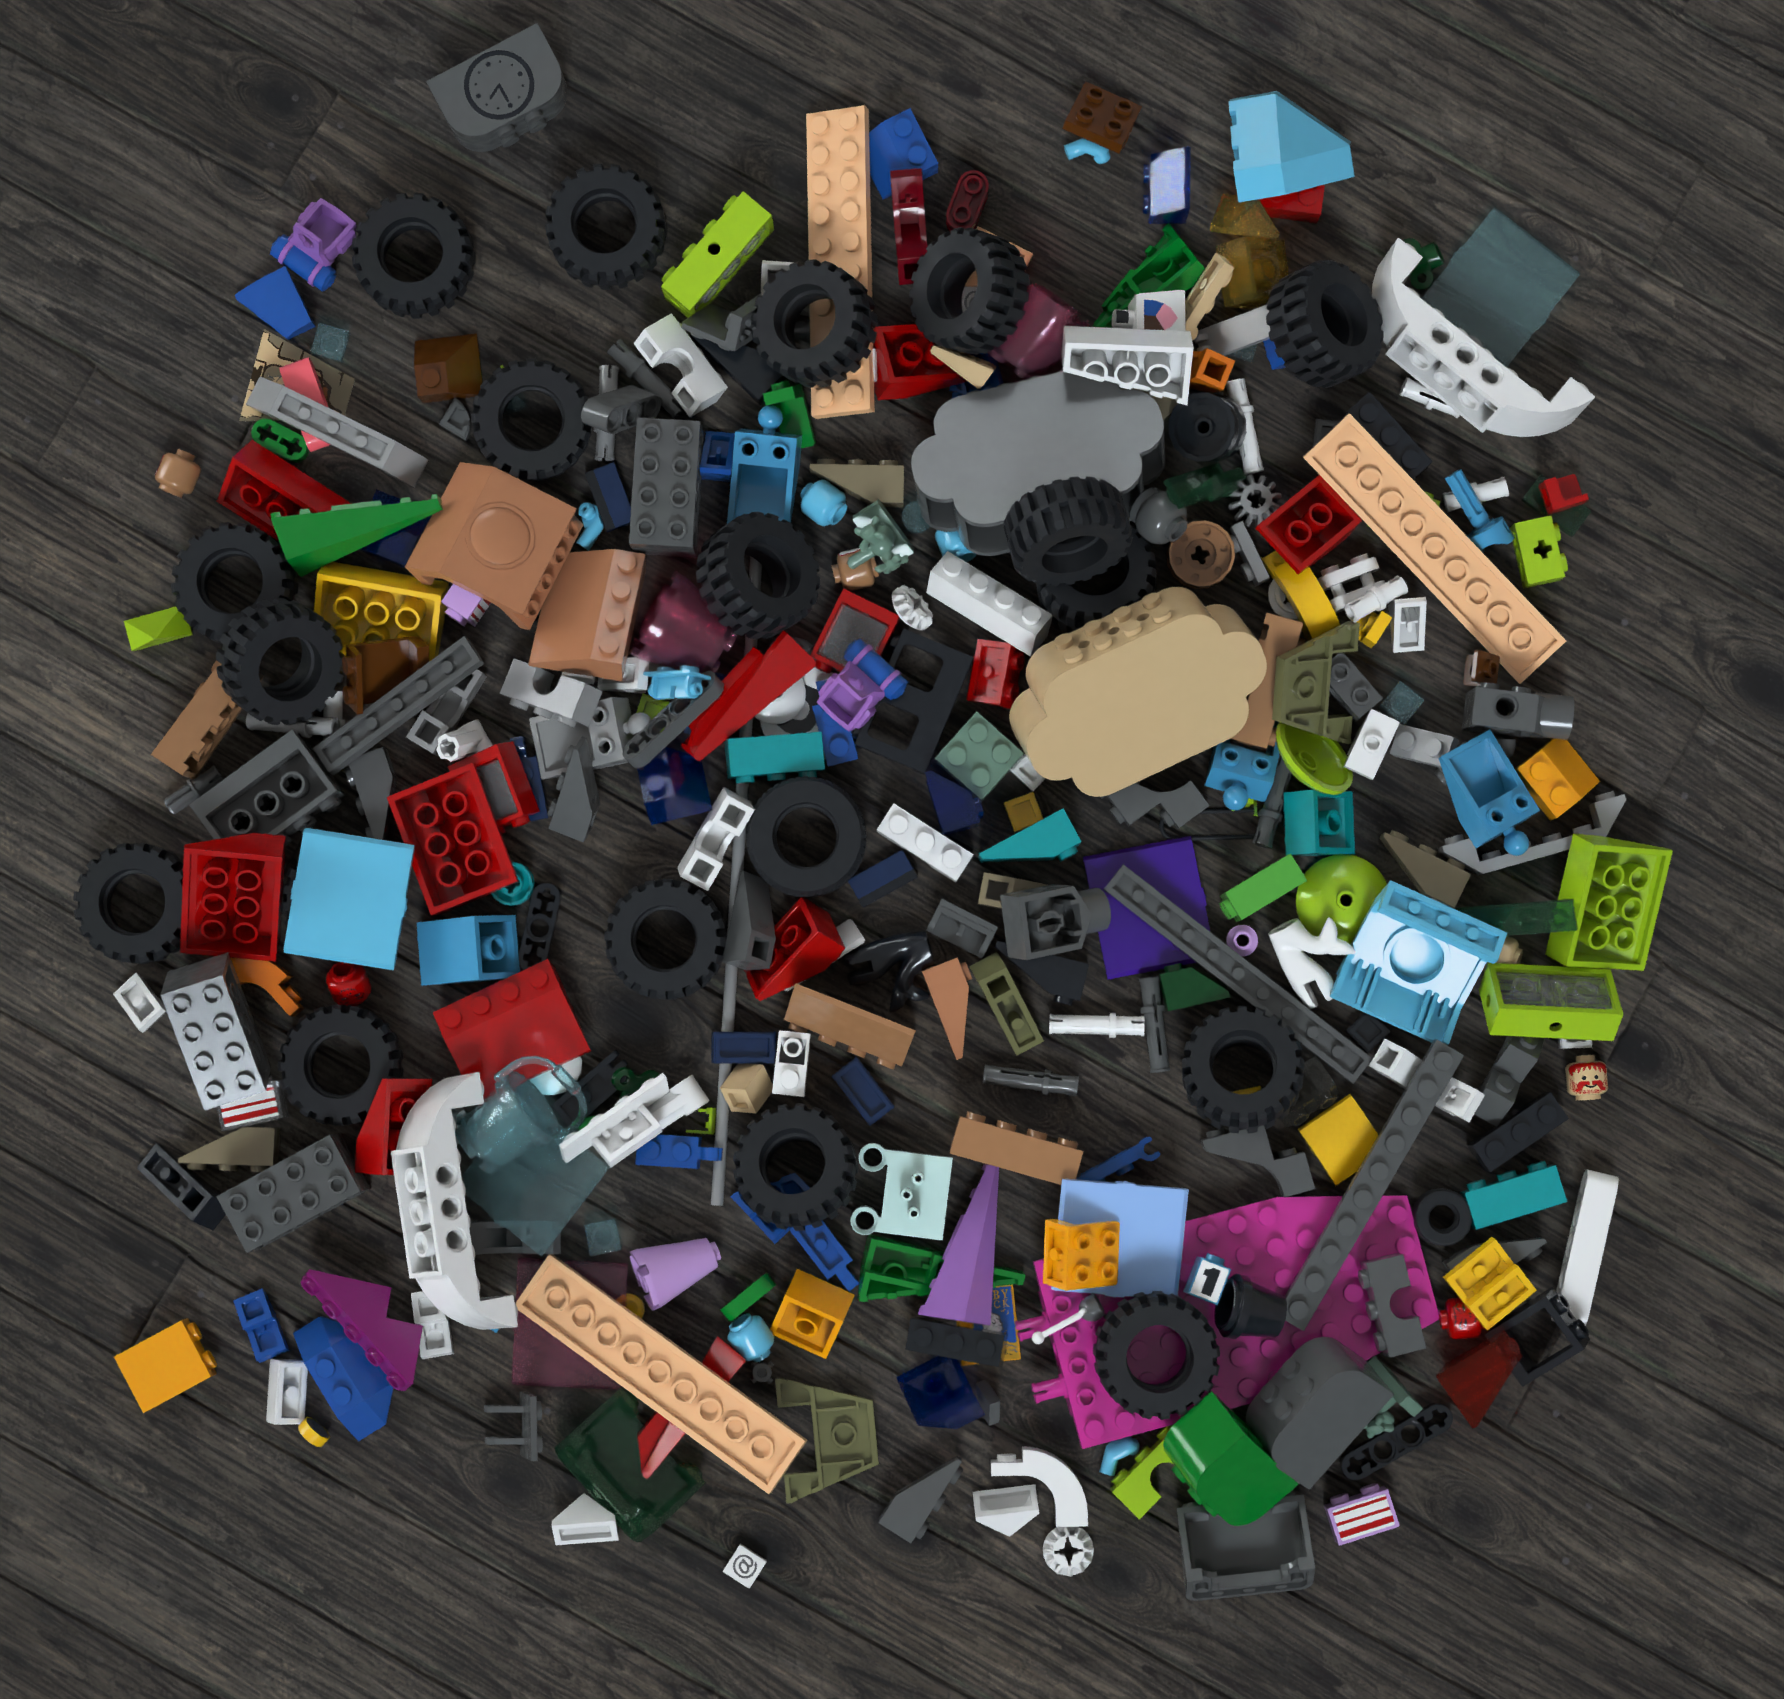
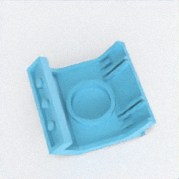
(1415, 962)

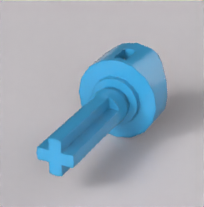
(1486, 530)

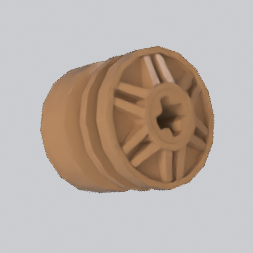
(1208, 538)

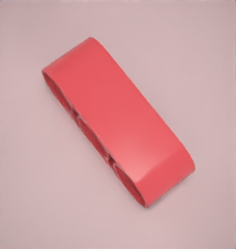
(304, 380)

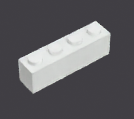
(989, 603)

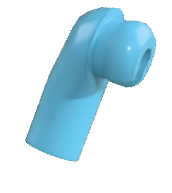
(1084, 146)
(592, 523)
(1117, 1450)

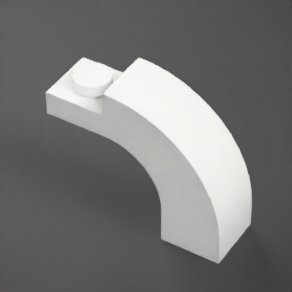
(1400, 1065)
(1068, 1494)

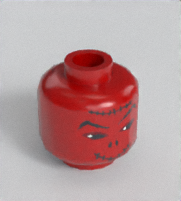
(348, 983)
(1459, 1320)

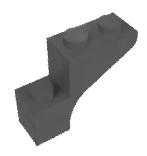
(1177, 805)
(1505, 1076)
(1289, 1169)

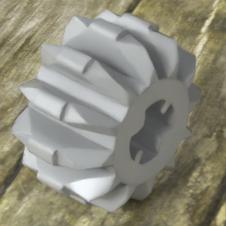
(1244, 504)

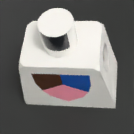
(1153, 312)

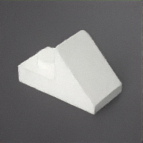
(633, 678)
(140, 1002)

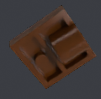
(1102, 117)

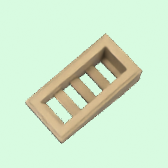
(968, 366)

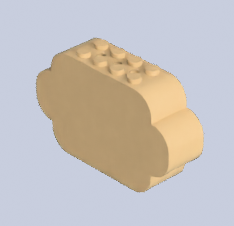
(1137, 691)

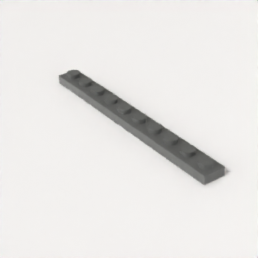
(1236, 973)
(1370, 1182)

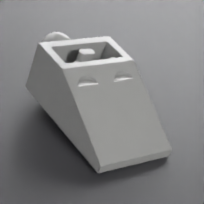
(606, 736)

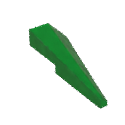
(1166, 268)
(324, 537)
(904, 1269)

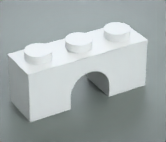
(671, 344)
(721, 825)
(924, 842)

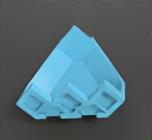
(1283, 148)

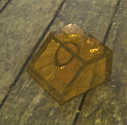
(1257, 269)

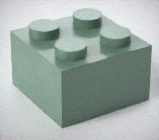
(978, 756)

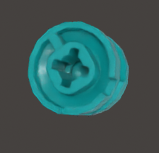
(517, 892)

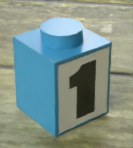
(1207, 1278)

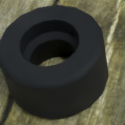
(1459, 1207)

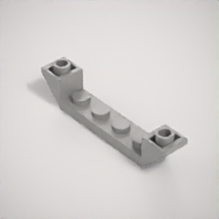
(337, 430)
(1603, 815)

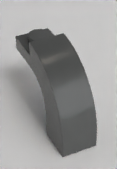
(494, 1239)

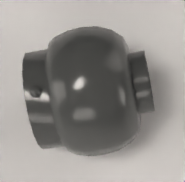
(1158, 517)

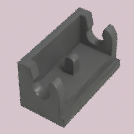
(962, 928)

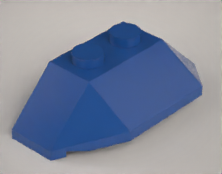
(345, 1376)

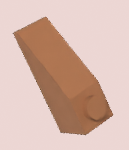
(950, 995)

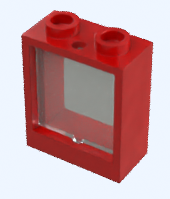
(850, 620)
(504, 784)

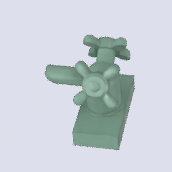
(885, 539)
(1384, 1419)

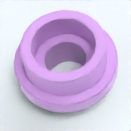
(1231, 939)

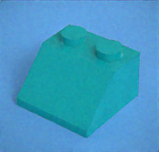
(1318, 823)

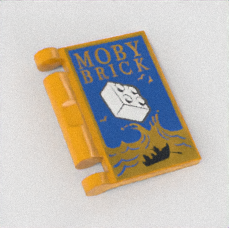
(1002, 1320)

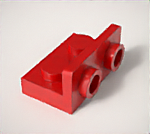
(995, 673)

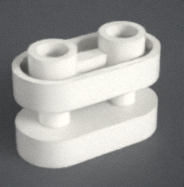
(1334, 578)

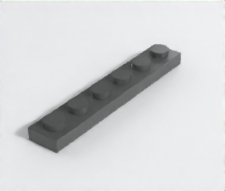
(398, 705)

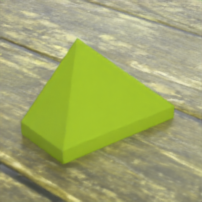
(156, 628)

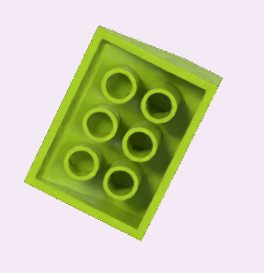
(1615, 902)

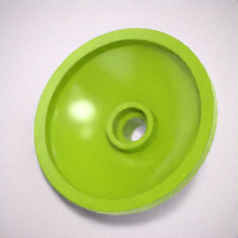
(1314, 759)
(1326, 884)

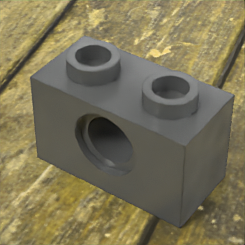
(1351, 688)

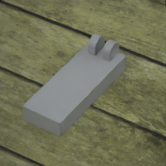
(1235, 332)

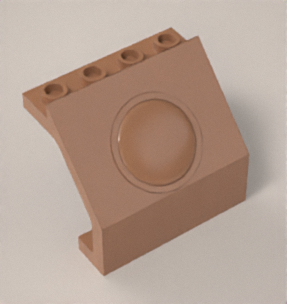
(497, 540)

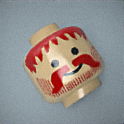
(1586, 1078)

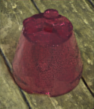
(1039, 336)
(681, 630)

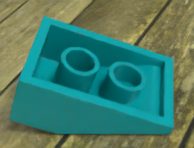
(1039, 842)

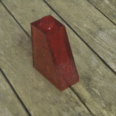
(1479, 1375)

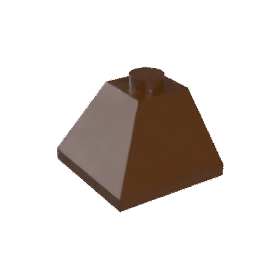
(447, 368)

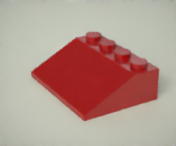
(455, 839)
(233, 896)
(513, 1021)

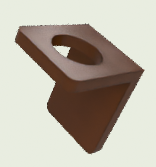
(1481, 668)

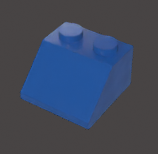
(899, 146)

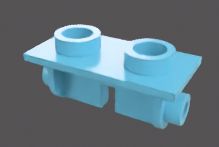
(666, 679)

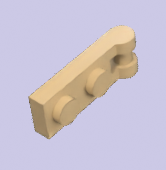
(1203, 295)

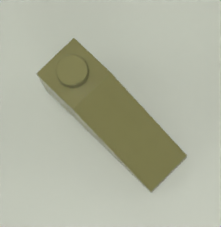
(1006, 1003)

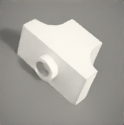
(1371, 744)

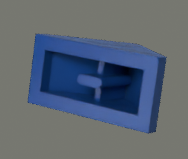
(717, 456)

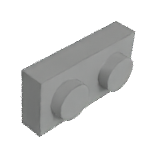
(1253, 567)
(1421, 745)

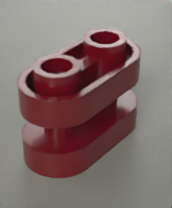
(967, 201)

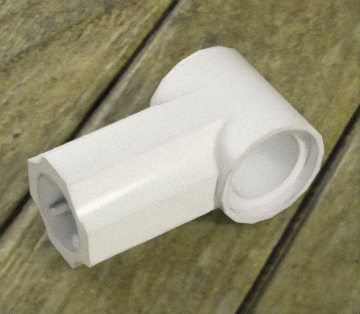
(463, 742)
(680, 1101)

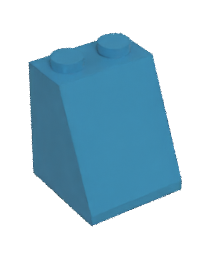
(468, 949)

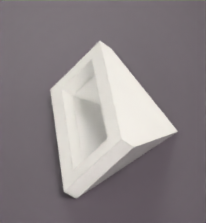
(1006, 1508)
(584, 1523)

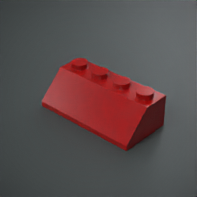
(267, 484)

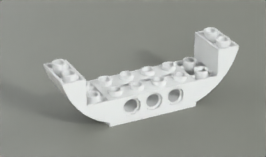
(1459, 368)
(435, 1207)

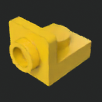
(1372, 627)

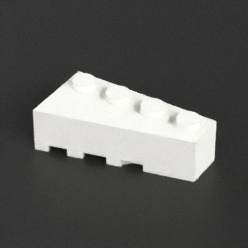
(1132, 358)

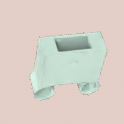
(912, 1195)

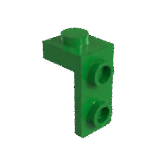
(794, 410)

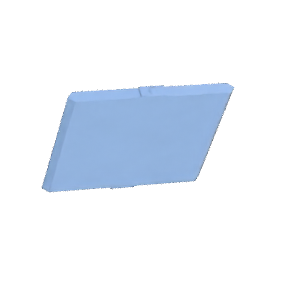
(1149, 1232)

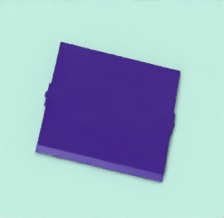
(1129, 942)

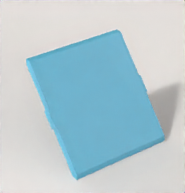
(349, 898)

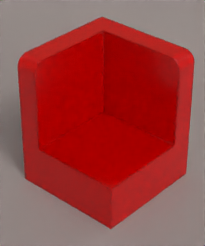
(1562, 493)

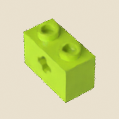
(1532, 567)

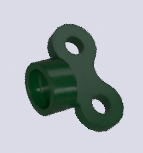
(1431, 259)
(632, 1082)

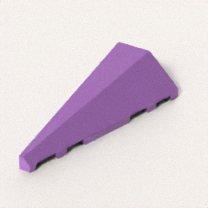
(966, 1277)

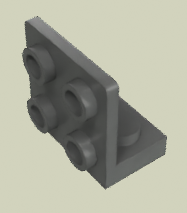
(723, 327)

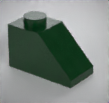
(1188, 988)

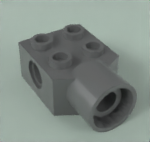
(1525, 713)
(1052, 919)

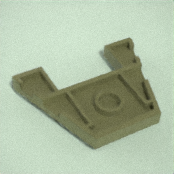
(1304, 684)
(842, 1435)

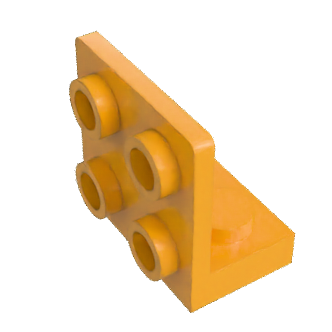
(1080, 1254)

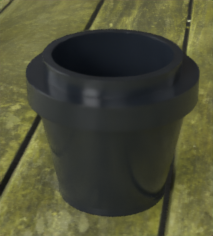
(1249, 1309)

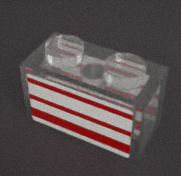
(254, 1109)

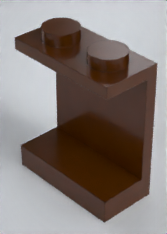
(379, 667)

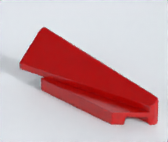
(747, 691)
(660, 1435)

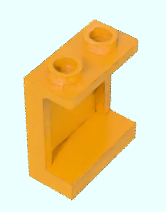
(166, 1364)

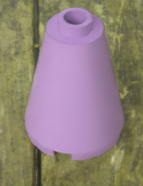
(672, 1268)

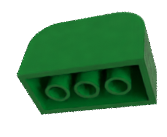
(1224, 1463)

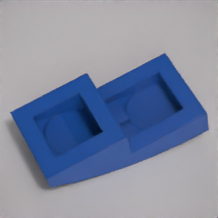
(261, 1325)

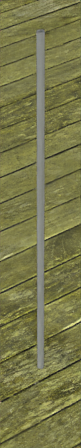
(730, 979)

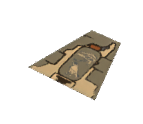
(276, 353)

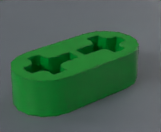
(283, 434)
(748, 1297)

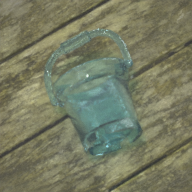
(516, 1116)

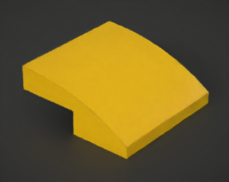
(1340, 1138)
(1489, 1283)

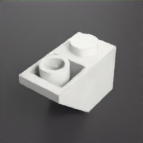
(791, 1063)

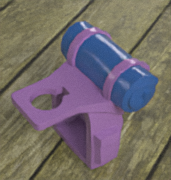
(315, 243)
(859, 686)

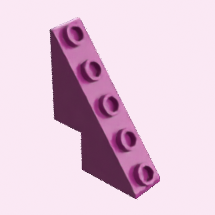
(362, 1312)

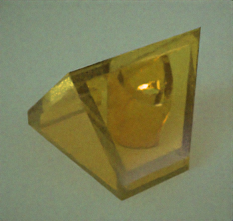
(1242, 218)

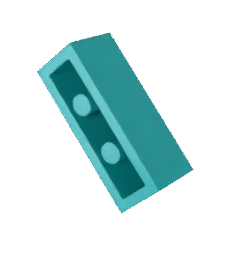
(774, 756)
(1514, 1194)

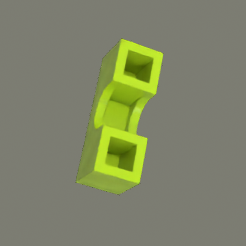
(1134, 1486)

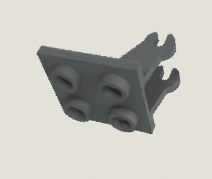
(531, 1410)

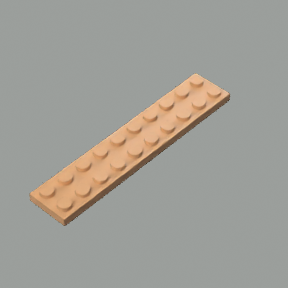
(840, 235)
(1434, 548)
(660, 1373)

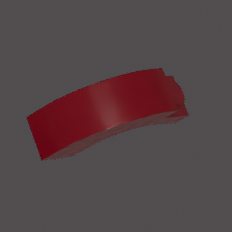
(908, 221)

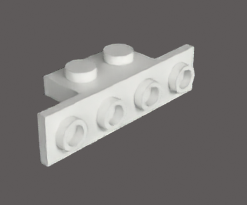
(620, 1128)

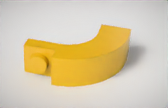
(1304, 596)

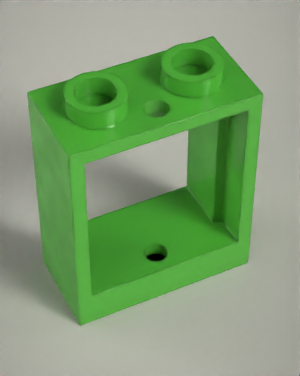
(1262, 888)

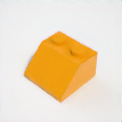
(1556, 777)
(811, 1313)

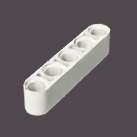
(1587, 1241)

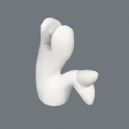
(1289, 943)

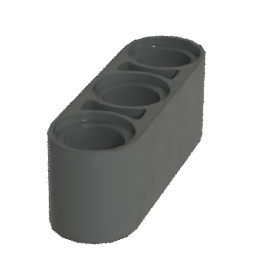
(620, 408)

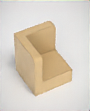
(747, 1088)

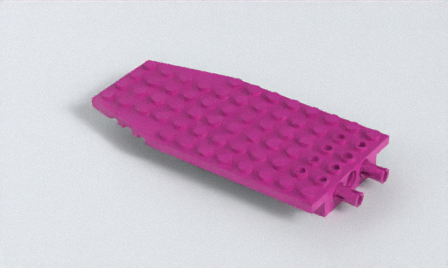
(1269, 1246)

